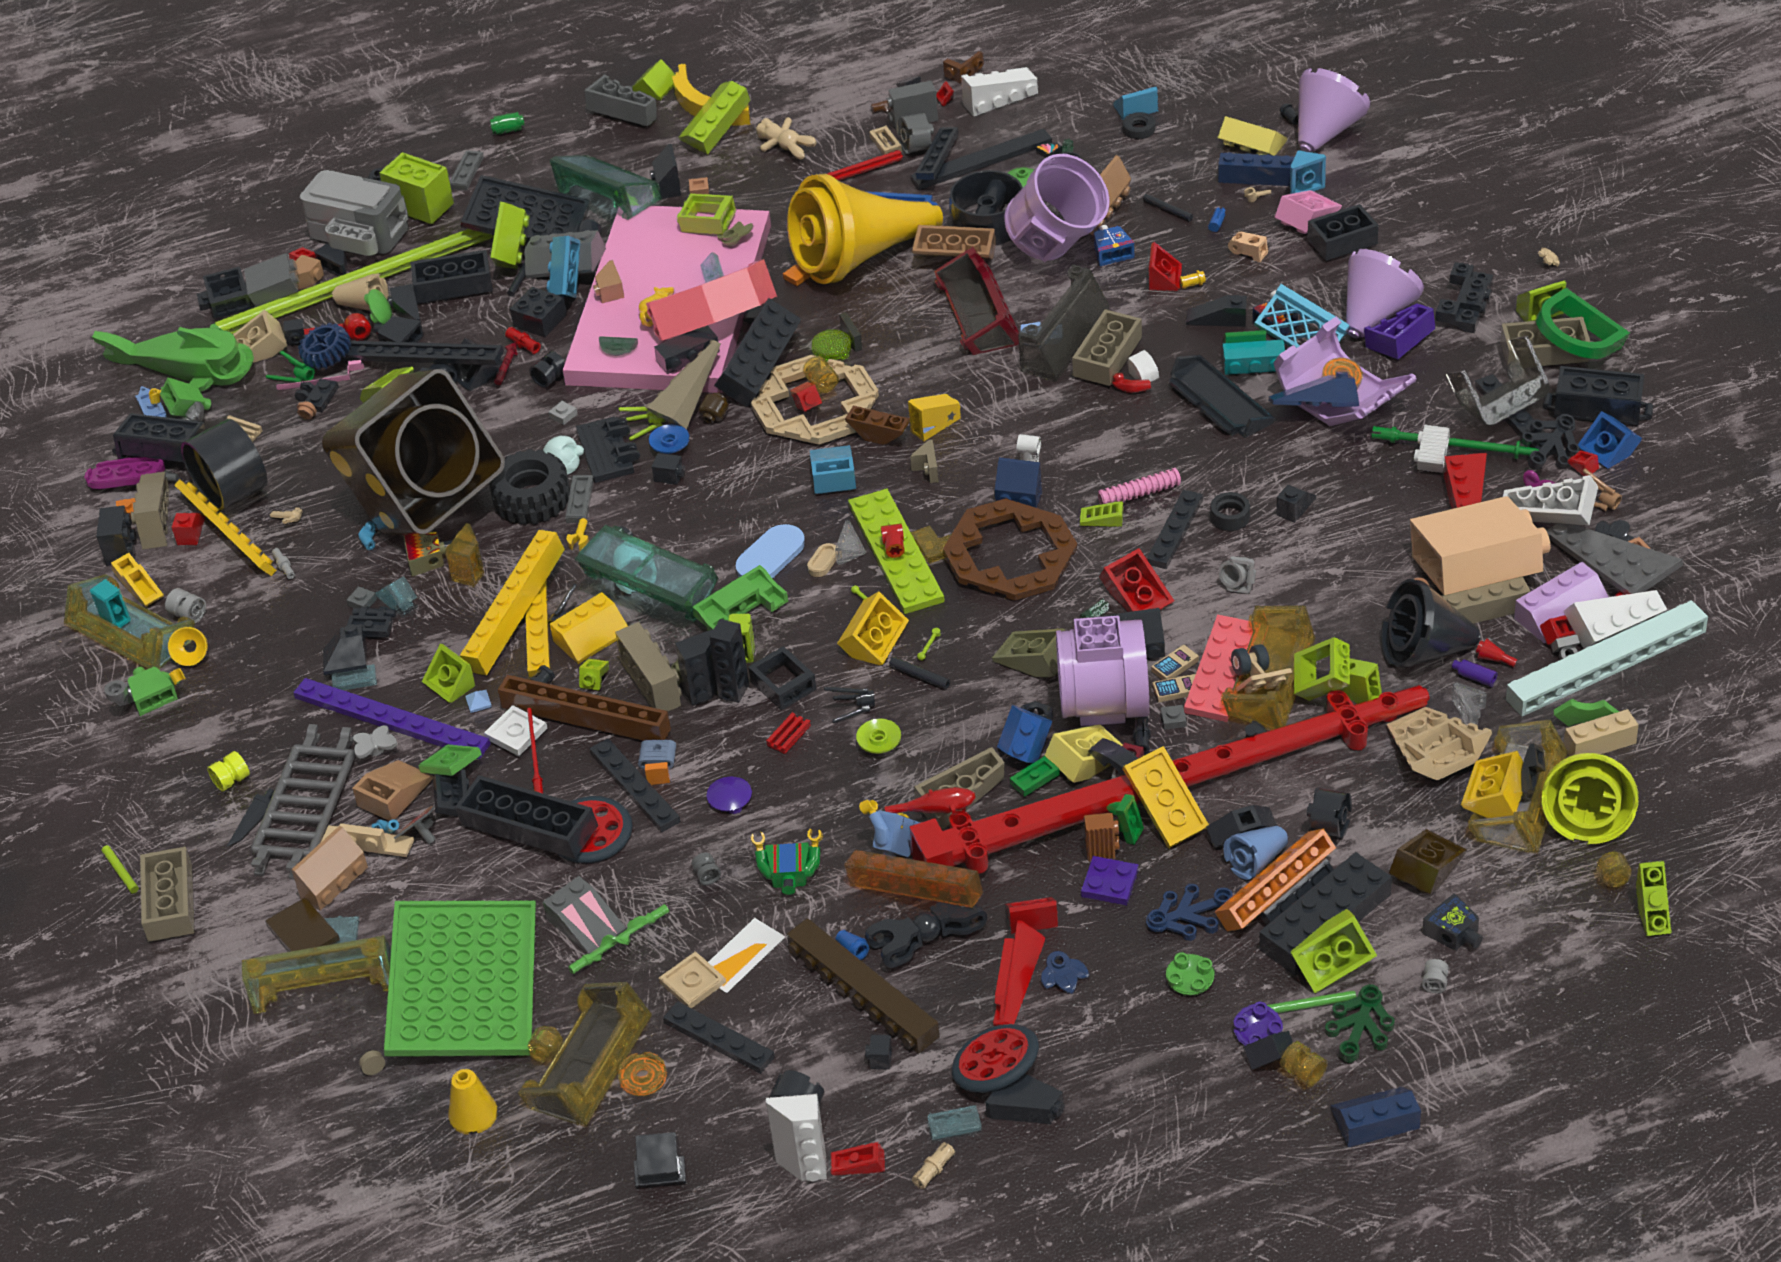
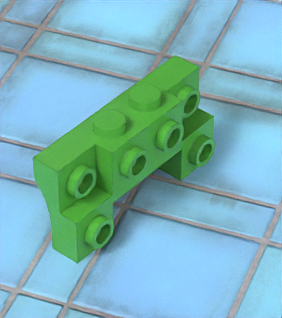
(740, 597)

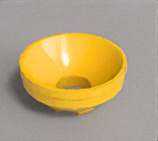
(177, 649)

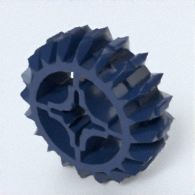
(324, 346)

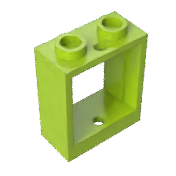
(721, 205)
(1305, 669)

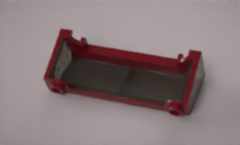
(977, 303)

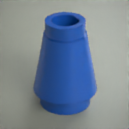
(853, 943)

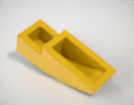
(136, 580)

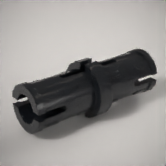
(1142, 733)

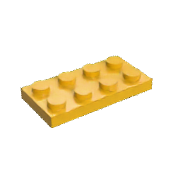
(1165, 797)

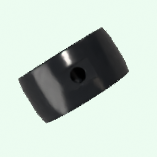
(990, 191)

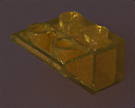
(465, 558)

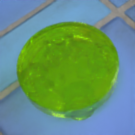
(831, 344)

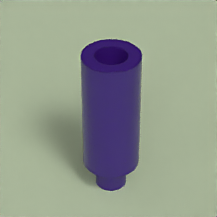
(1475, 672)

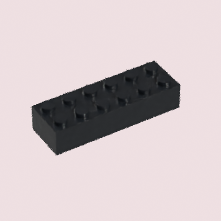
(757, 352)
(526, 816)
(1350, 886)

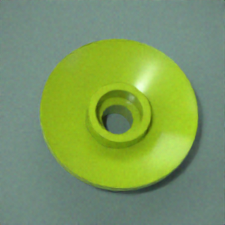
(878, 736)

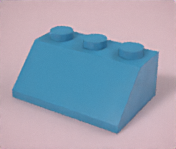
(564, 266)

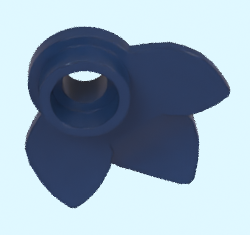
(1064, 974)

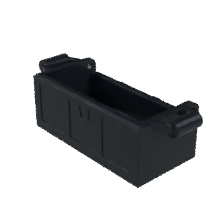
(1589, 391)
(154, 436)

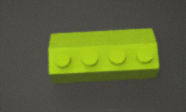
(716, 117)

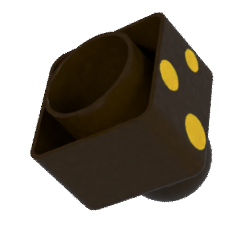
(413, 452)

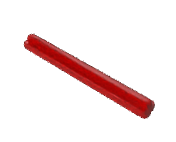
(866, 165)

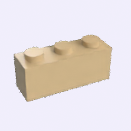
(1602, 734)

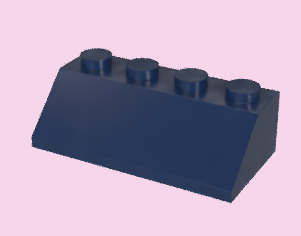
(1254, 169)

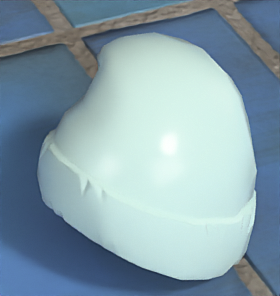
(566, 450)

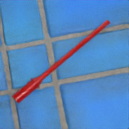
(537, 780)

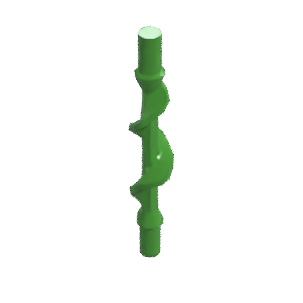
(609, 940)

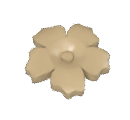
(1549, 257)

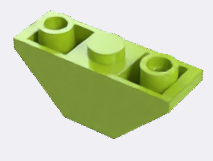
(1653, 898)

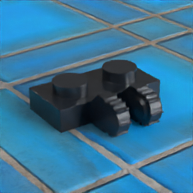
(318, 395)

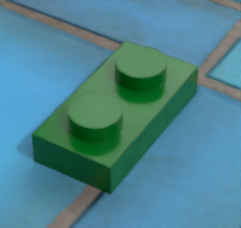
(1034, 776)

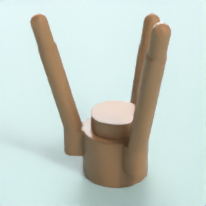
(1609, 497)

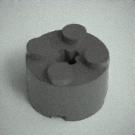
(914, 132)

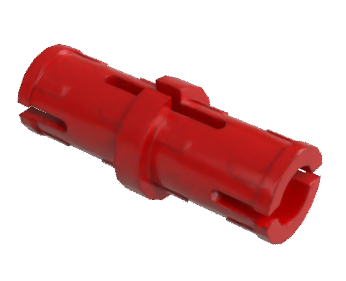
(522, 340)

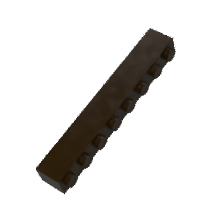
(863, 986)

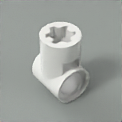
(1029, 447)

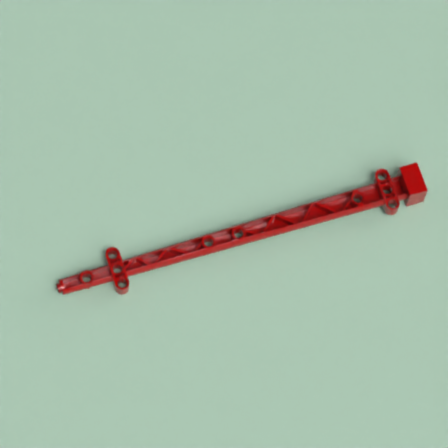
(973, 841)

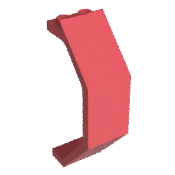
(711, 301)

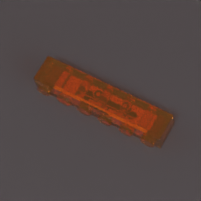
(914, 878)

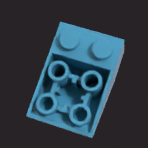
(832, 469)

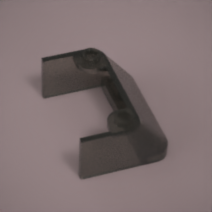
(1525, 386)

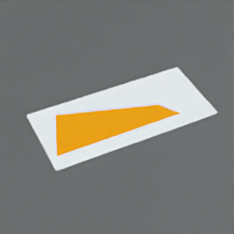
(745, 952)

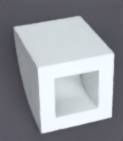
(1142, 367)

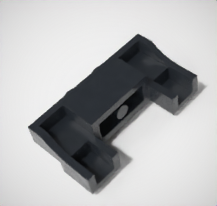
(1471, 300)

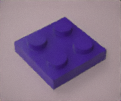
(1109, 880)

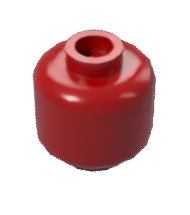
(357, 327)

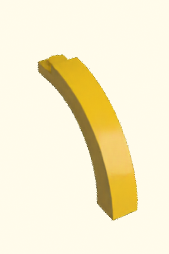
(693, 100)

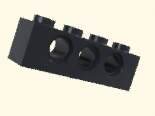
(729, 660)

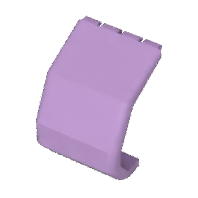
(1306, 364)

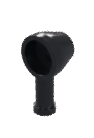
(1254, 729)

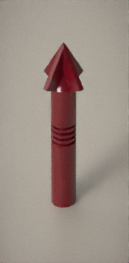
(511, 351)

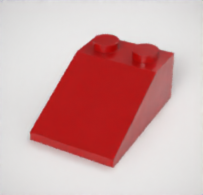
(1135, 583)

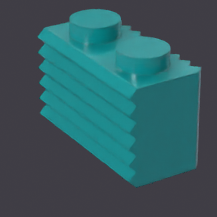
(110, 603)

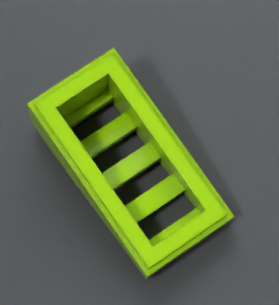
(1109, 515)

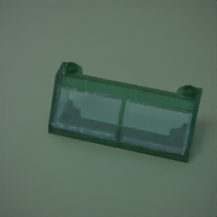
(626, 189)
(647, 569)

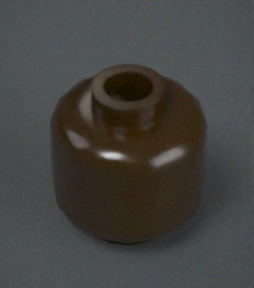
(713, 407)

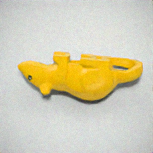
(659, 293)

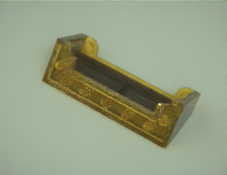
(590, 1054)

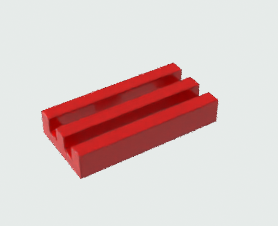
(784, 732)

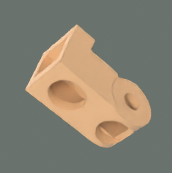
(1249, 245)

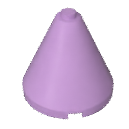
(1327, 107)
(1377, 290)

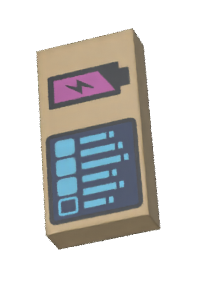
(1175, 663)
(1173, 688)

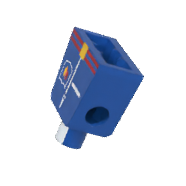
(1112, 245)

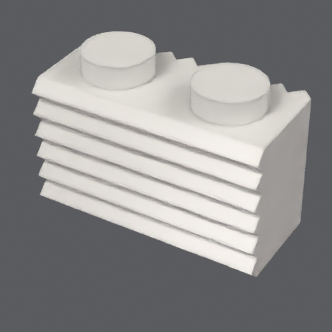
(1433, 448)

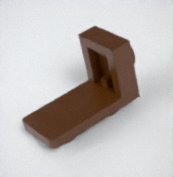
(954, 70)

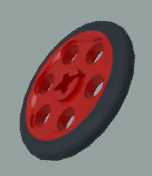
(614, 839)
(995, 1058)

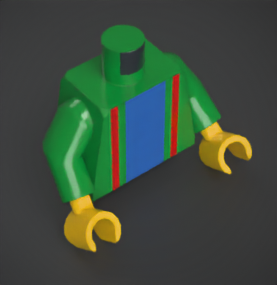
(788, 863)

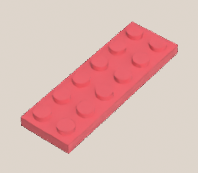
(1215, 668)

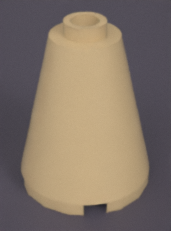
(352, 293)

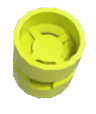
(226, 772)

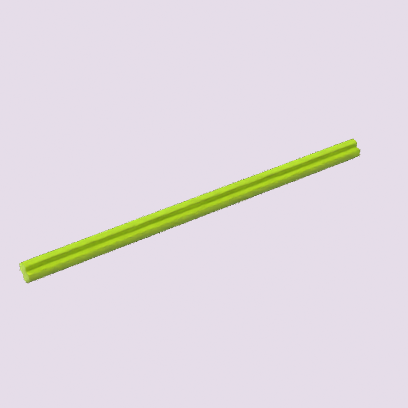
(385, 268)

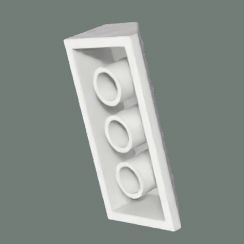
(798, 1136)

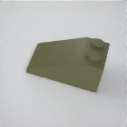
(1030, 652)

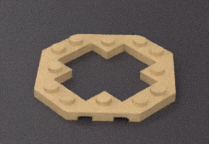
(798, 427)

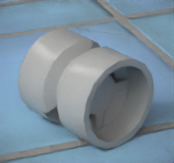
(182, 603)

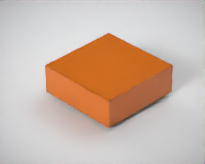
(796, 275)
(657, 773)

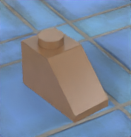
(308, 271)
(608, 284)

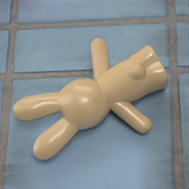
(784, 137)

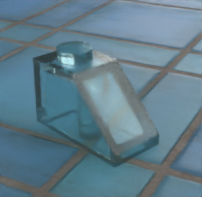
(397, 594)

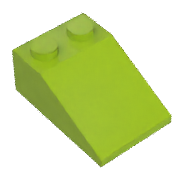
(1333, 951)

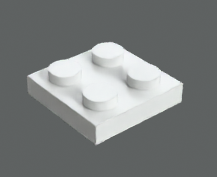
(513, 732)

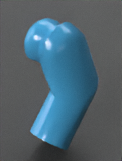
(366, 535)
(388, 827)

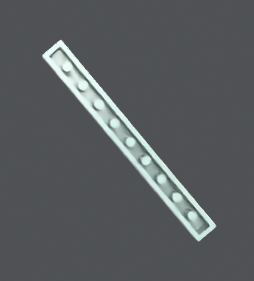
(1606, 658)

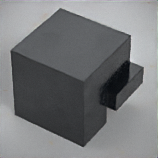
(659, 1160)

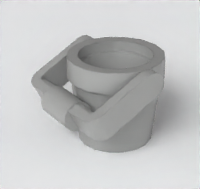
(1235, 572)

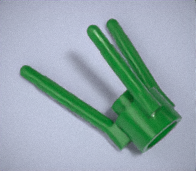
(301, 371)

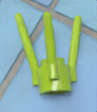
(657, 422)

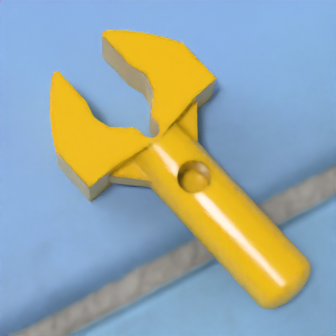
(578, 536)

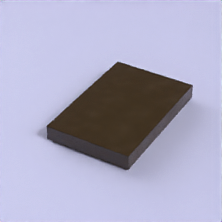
(301, 927)

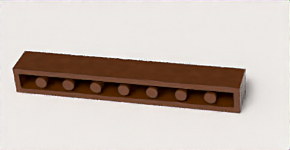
(585, 709)

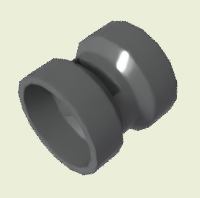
(706, 868)

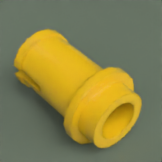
(1193, 279)

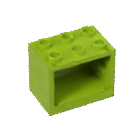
(422, 184)

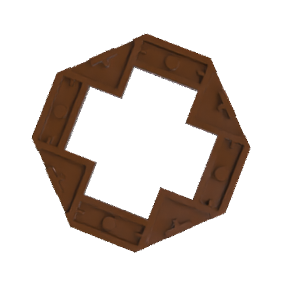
(1027, 518)

